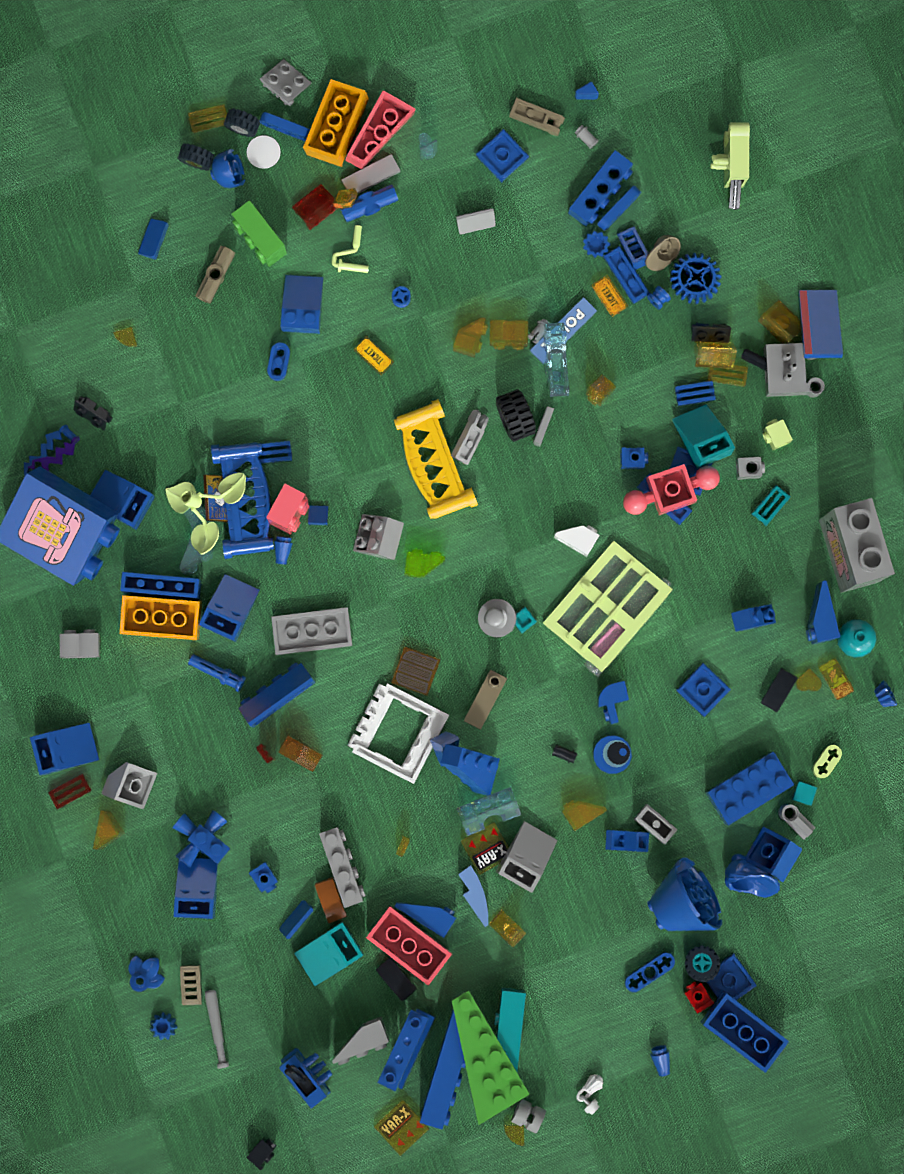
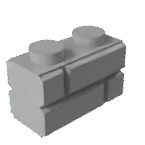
(655, 824)

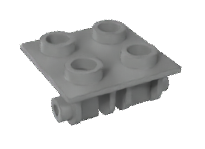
(285, 82)

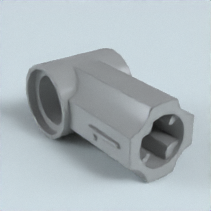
(796, 821)

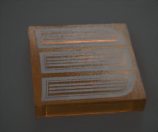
(415, 671)

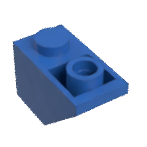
(753, 617)

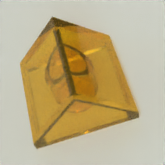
(781, 323)
(715, 354)
(107, 830)

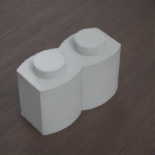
(79, 645)

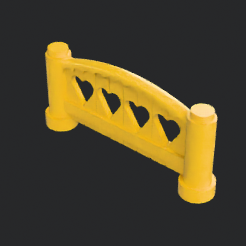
(427, 420)

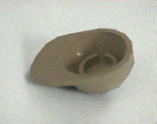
(663, 253)

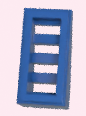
(638, 259)

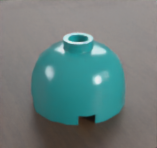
(856, 638)

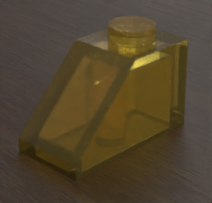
(581, 813)

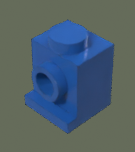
(627, 461)
(261, 870)

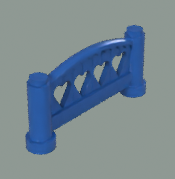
(240, 540)

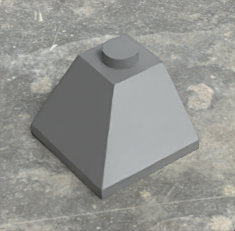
(130, 785)

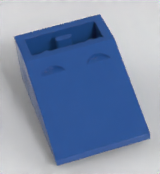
(124, 497)
(229, 608)
(64, 748)
(196, 889)

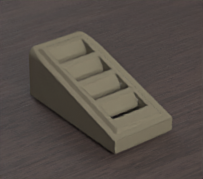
(191, 968)

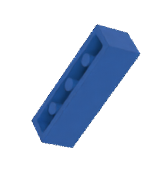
(160, 585)

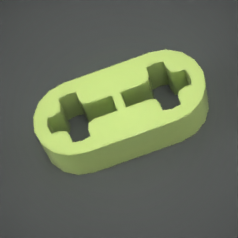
(830, 764)

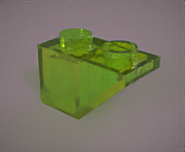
(420, 564)

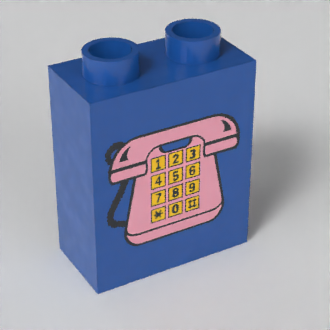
(58, 526)

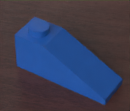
(432, 917)

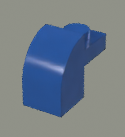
(609, 696)

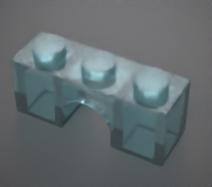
(476, 812)

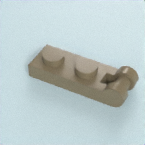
(536, 116)

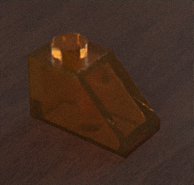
(300, 753)

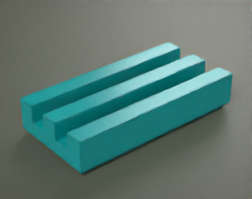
(761, 517)

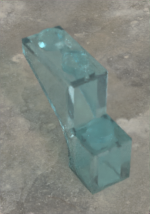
(556, 361)
(192, 557)

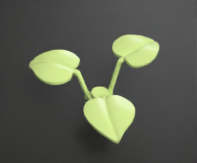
(184, 497)

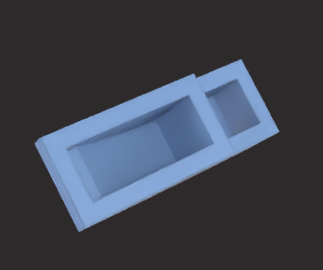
(475, 894)

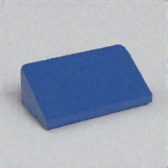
(153, 238)
(296, 919)

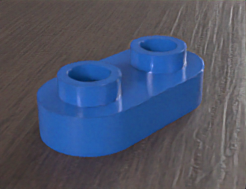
(278, 362)

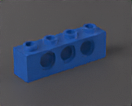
(615, 163)

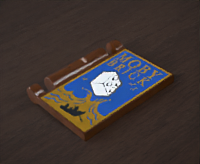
(214, 508)

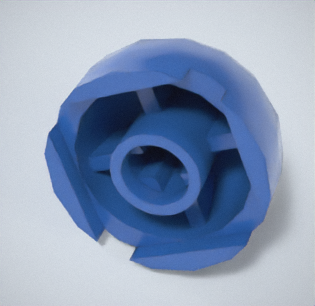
(227, 169)

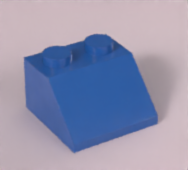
(773, 854)

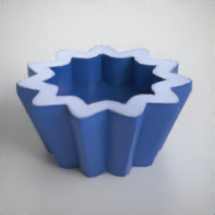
(596, 244)
(885, 695)
(163, 1026)

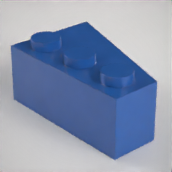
(471, 767)

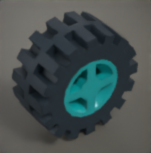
(702, 964)

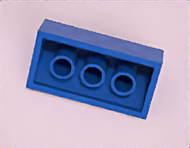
(276, 695)

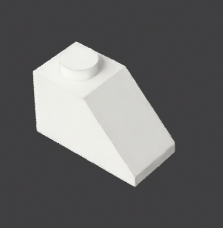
(578, 538)

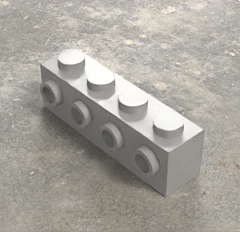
(341, 867)

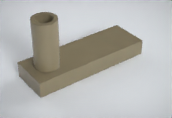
(485, 699)

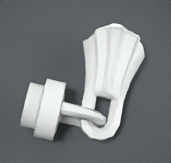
(592, 1085)

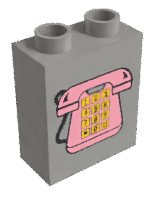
(856, 545)

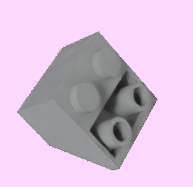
(378, 536)

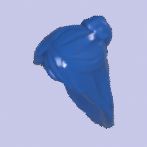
(749, 879)

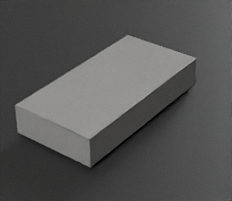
(543, 426)

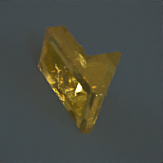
(507, 928)

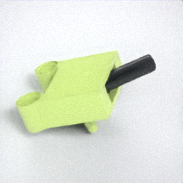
(734, 160)

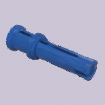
(225, 676)

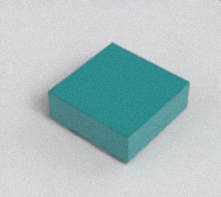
(524, 620)
(804, 793)

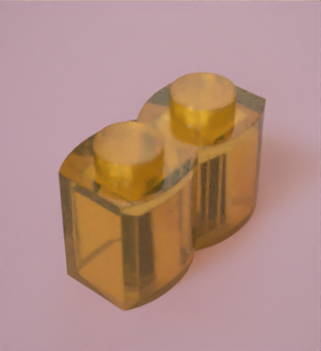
(508, 333)

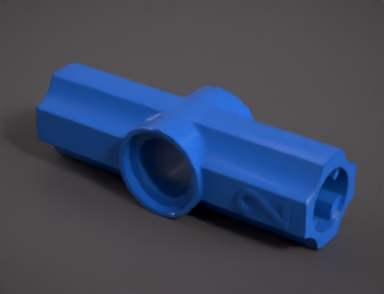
(370, 203)

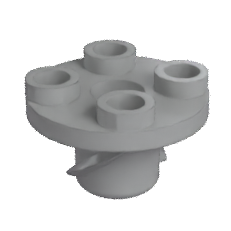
(497, 618)

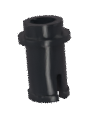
(564, 753)

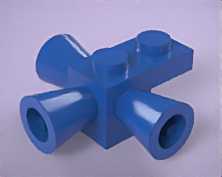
(201, 839)

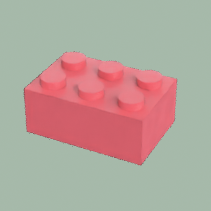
(288, 509)

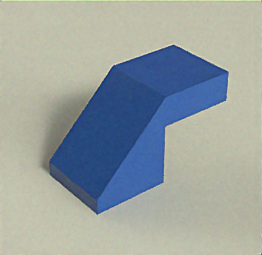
(627, 841)

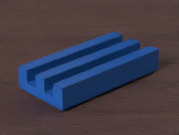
(692, 386)
(272, 452)

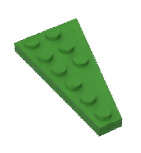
(489, 1070)

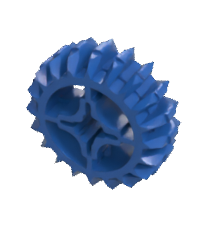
(699, 284)

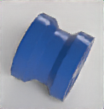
(403, 294)
(658, 297)

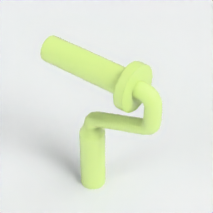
(349, 266)

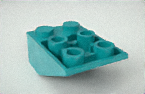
(703, 436)
(329, 953)

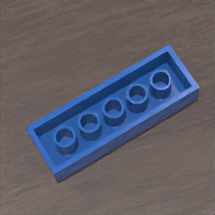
(444, 1079)

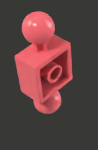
(671, 489)

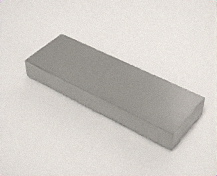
(372, 174)

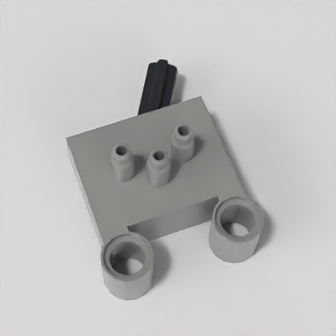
(784, 370)

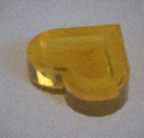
(808, 681)

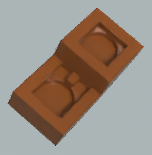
(330, 900)

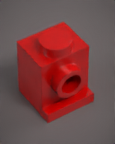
(704, 1002)

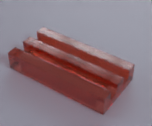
(265, 754)
(84, 784)

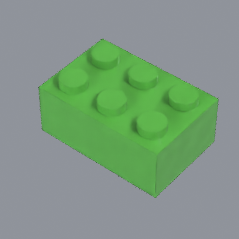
(258, 234)

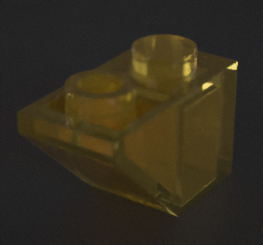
(469, 337)
(600, 390)

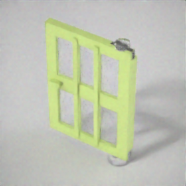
(608, 607)

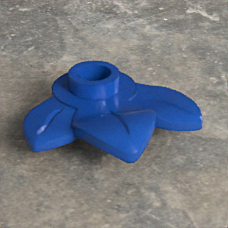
(147, 972)

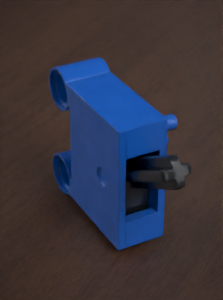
(304, 1078)

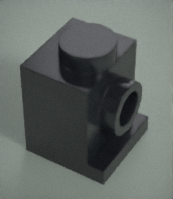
(262, 1152)

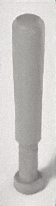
(215, 1021)

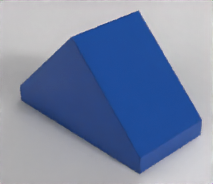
(438, 743)

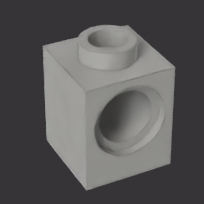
(742, 472)

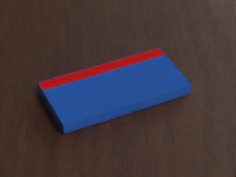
(820, 324)

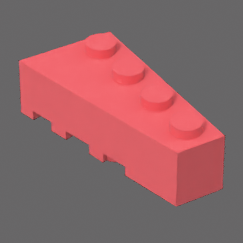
(381, 125)

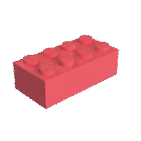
(409, 945)

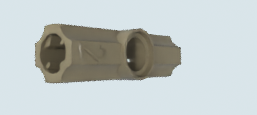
(210, 285)

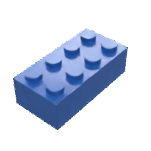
(749, 788)
(744, 1031)

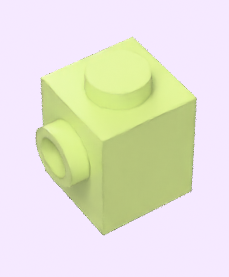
(776, 434)

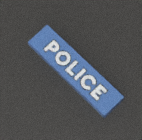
(573, 322)

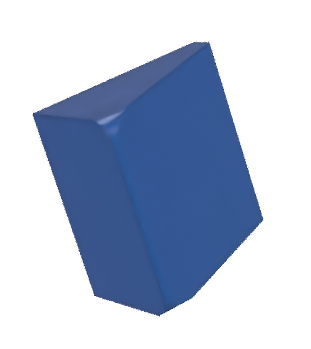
(587, 92)
(318, 515)

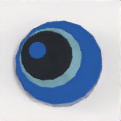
(612, 754)

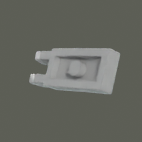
(470, 437)

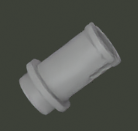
(586, 136)
(538, 330)

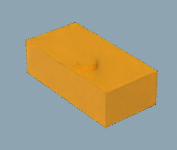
(336, 122)
(160, 617)

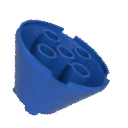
(685, 900)

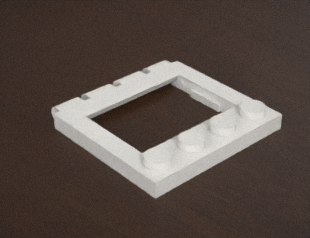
(421, 747)

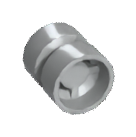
(522, 1112)

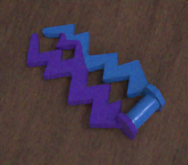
(44, 459)

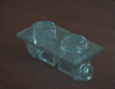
(427, 147)

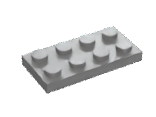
(311, 631)

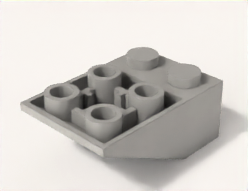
(527, 857)
(368, 1036)

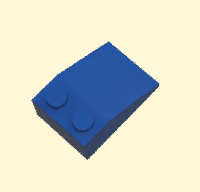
(302, 304)
(822, 620)

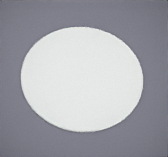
(263, 152)

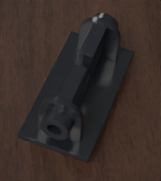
(714, 333)
(85, 408)

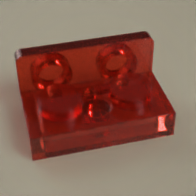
(315, 206)

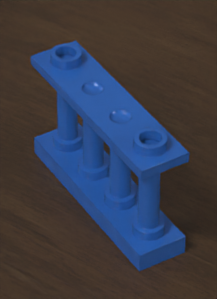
(406, 1049)

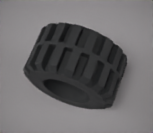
(515, 415)

